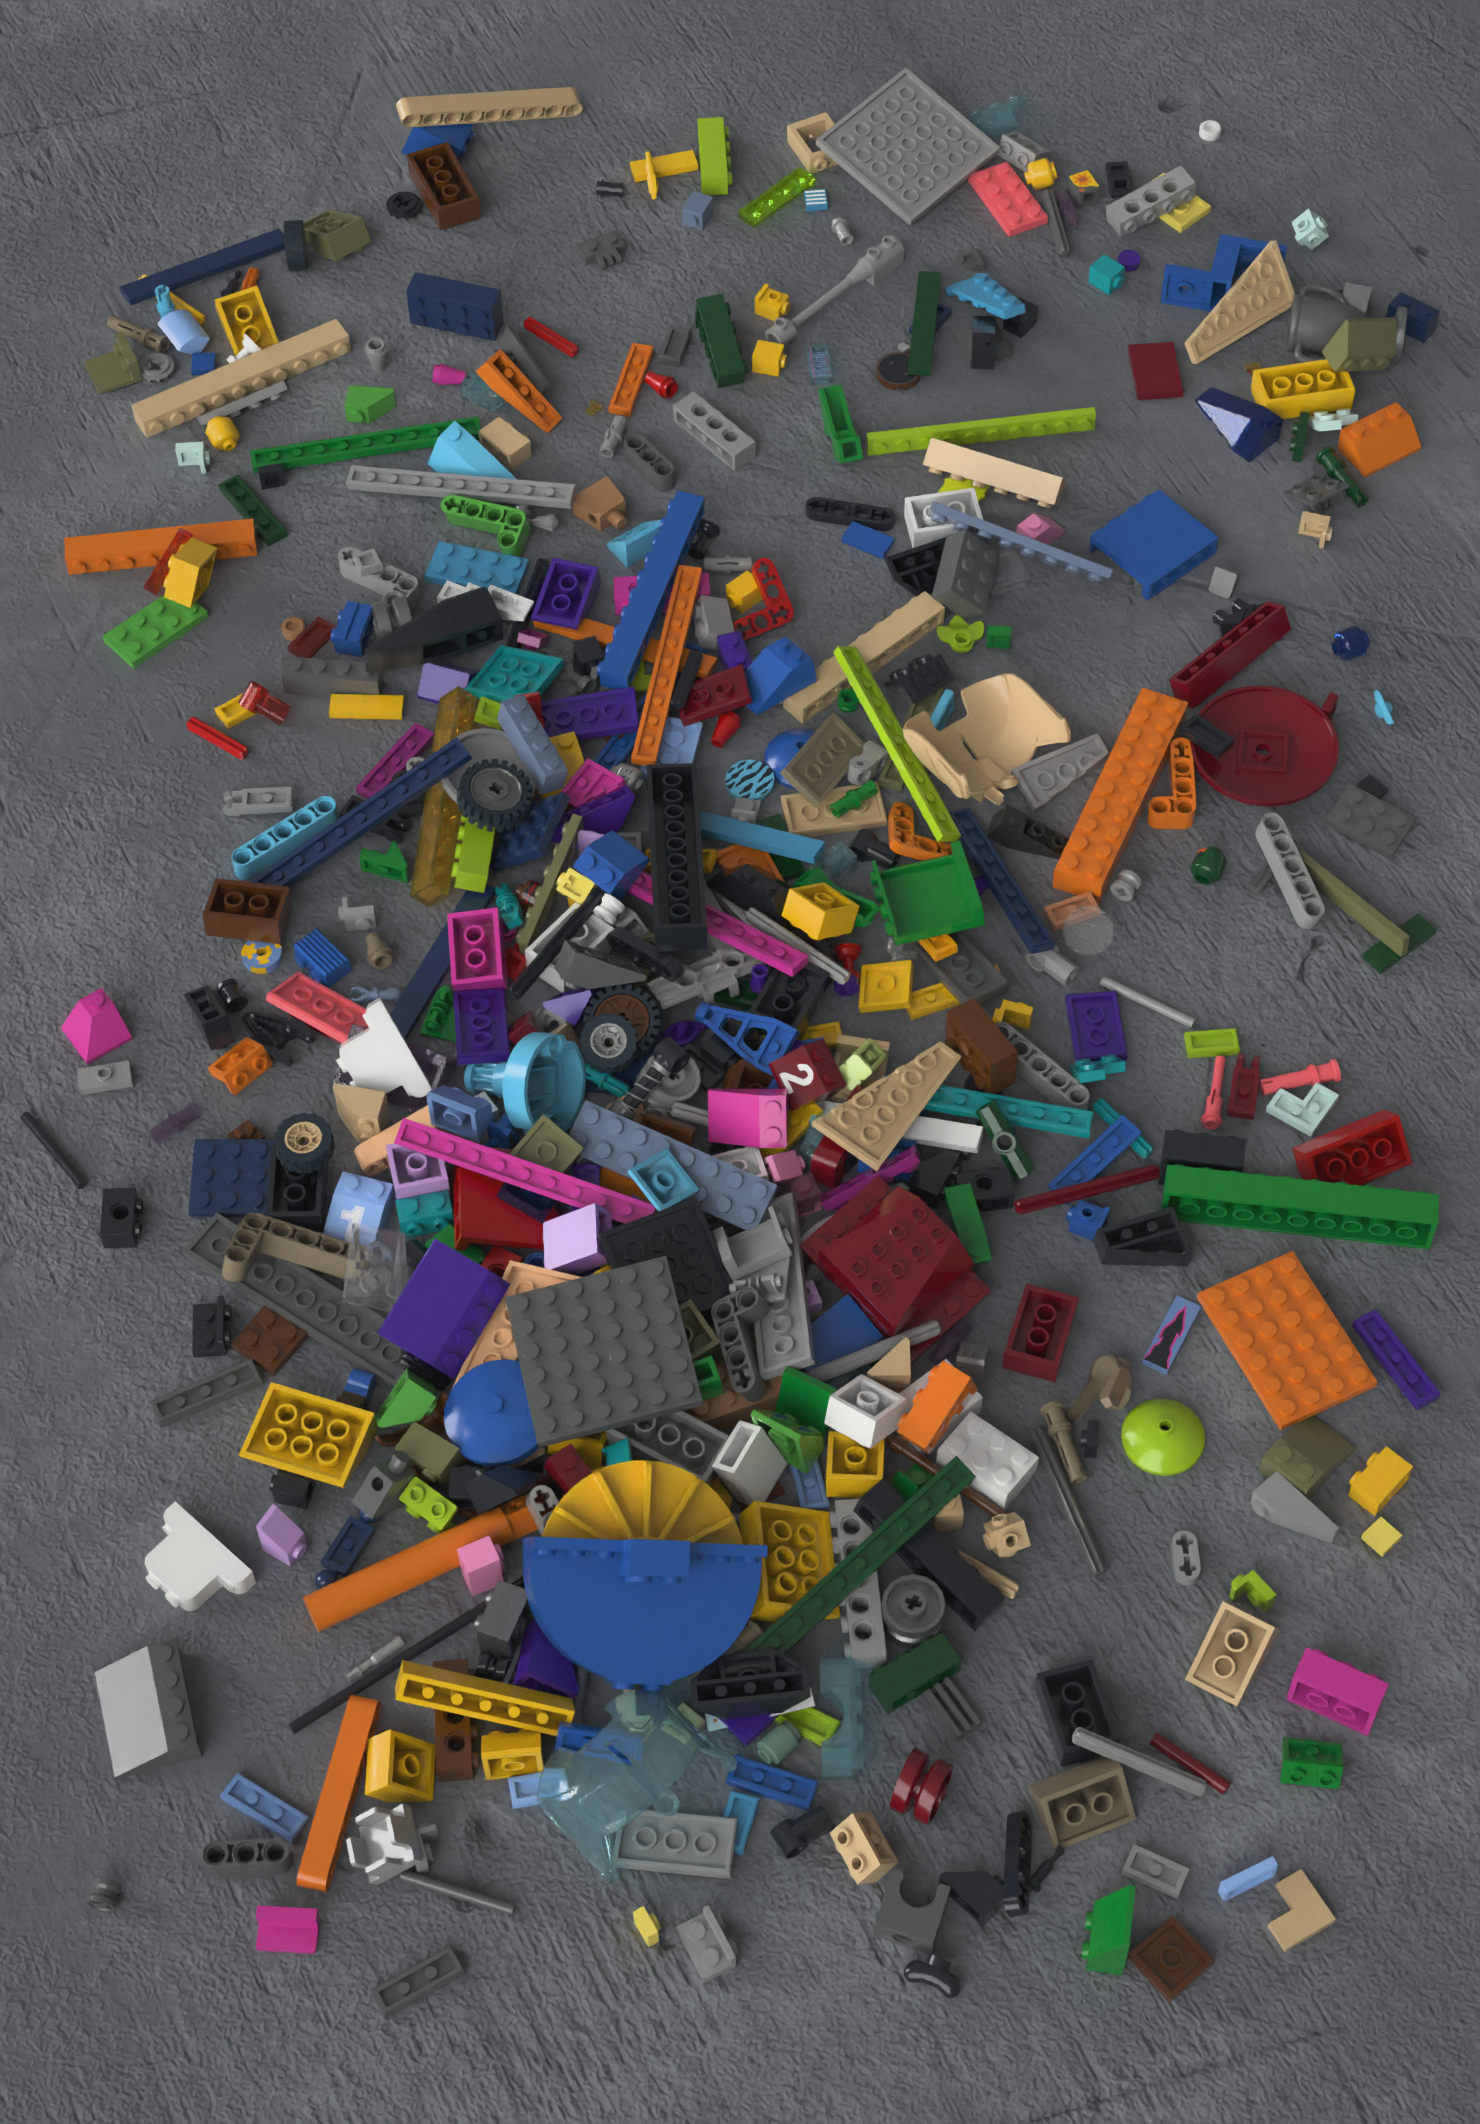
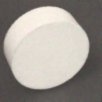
(1210, 130)

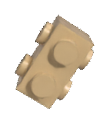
(863, 1848)

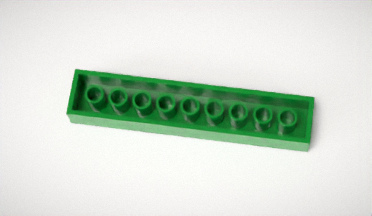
(1301, 1206)

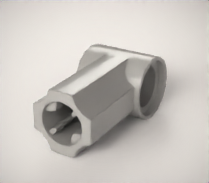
(1054, 964)

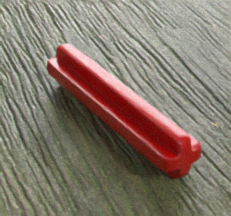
(551, 337)
(217, 738)

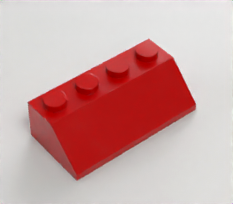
(1355, 1151)

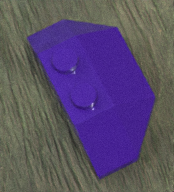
(600, 814)

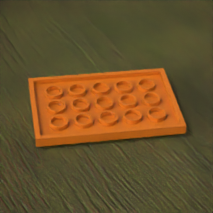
(1286, 1340)

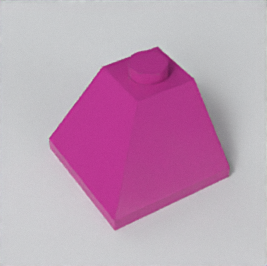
(95, 1027)

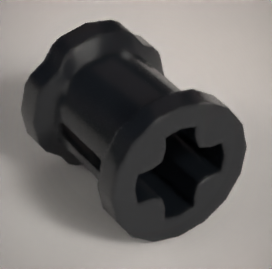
(232, 995)

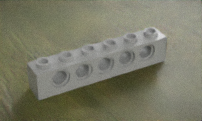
(870, 1651)

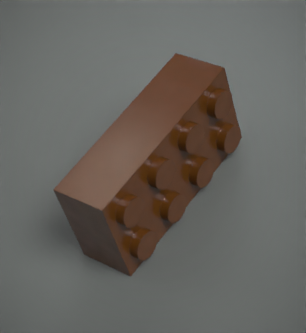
(443, 186)

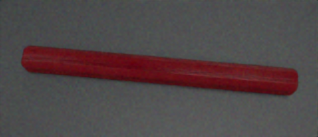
(1086, 1189)

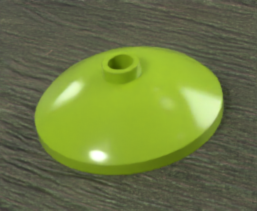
(1161, 1450)

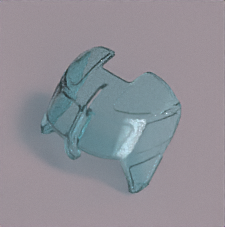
(597, 1793)

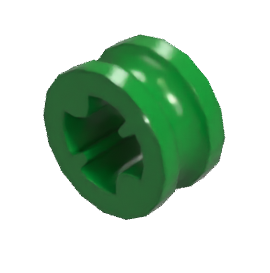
(845, 706)

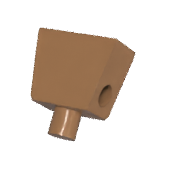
(601, 505)

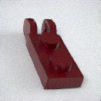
(1244, 1089)

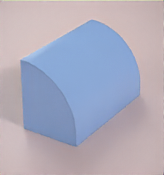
(184, 331)

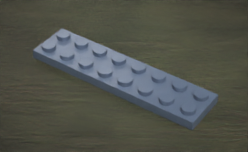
(1028, 546)
(622, 1144)

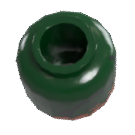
(1208, 865)

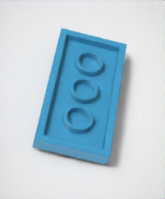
(476, 566)

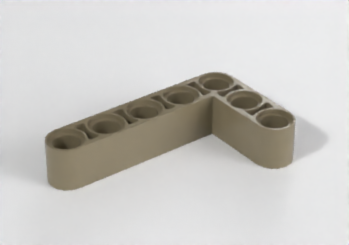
(284, 1241)

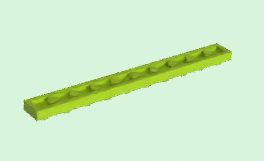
(982, 430)
(892, 736)

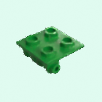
(440, 1016)

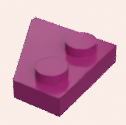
(591, 783)

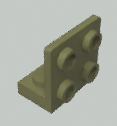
(114, 368)

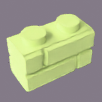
(862, 1063)

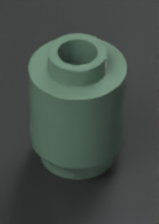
(778, 1743)

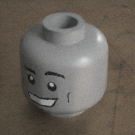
(631, 775)

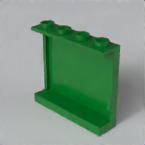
(928, 897)

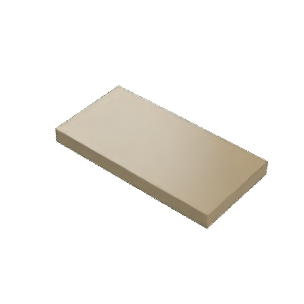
(808, 821)

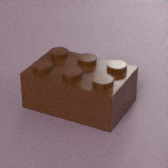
(247, 911)
(982, 1047)

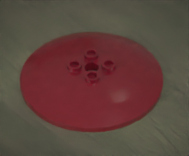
(1284, 724)

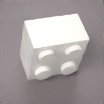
(865, 1411)

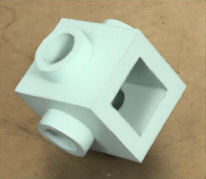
(1310, 229)

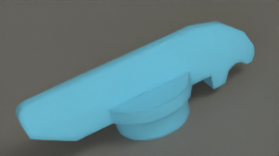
(1383, 708)

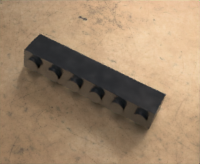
(934, 1558)

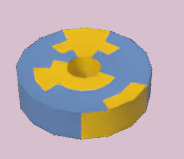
(265, 963)

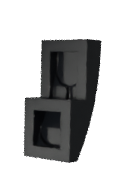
(1118, 179)

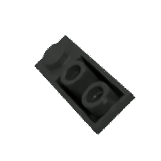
(1025, 834)

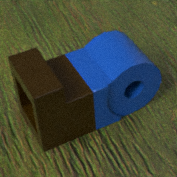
(358, 1389)

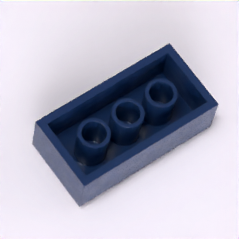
(455, 306)

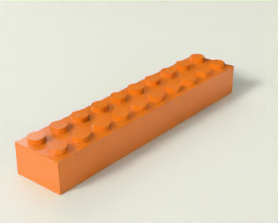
(1120, 795)

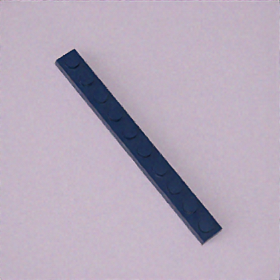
(366, 815)

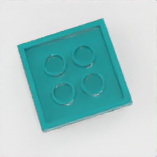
(514, 673)

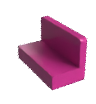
(287, 1929)

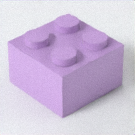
(415, 1172)

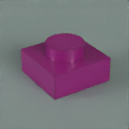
(533, 639)

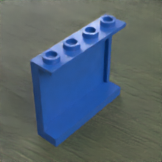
(1155, 542)

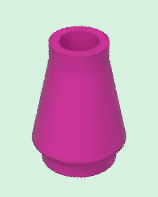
(447, 375)

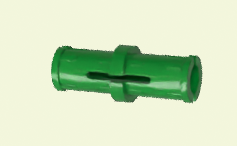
(854, 799)

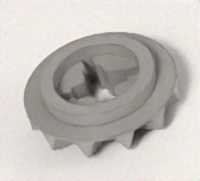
(158, 361)

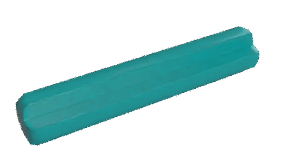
(1110, 1115)

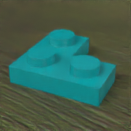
(1086, 1070)

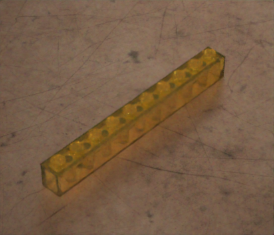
(440, 811)

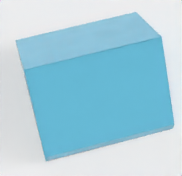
(634, 543)
(663, 1180)

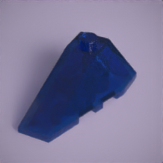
(1244, 424)

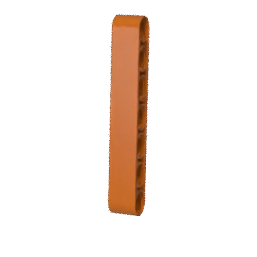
(338, 1794)

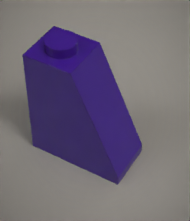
(543, 1666)

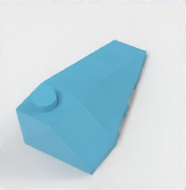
(463, 455)

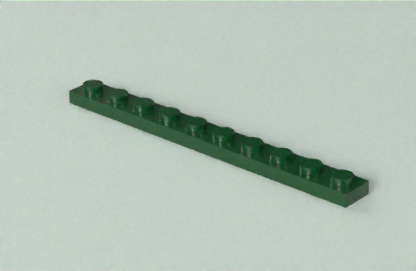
(865, 1559)

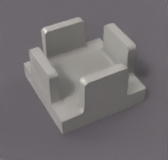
(386, 1843)

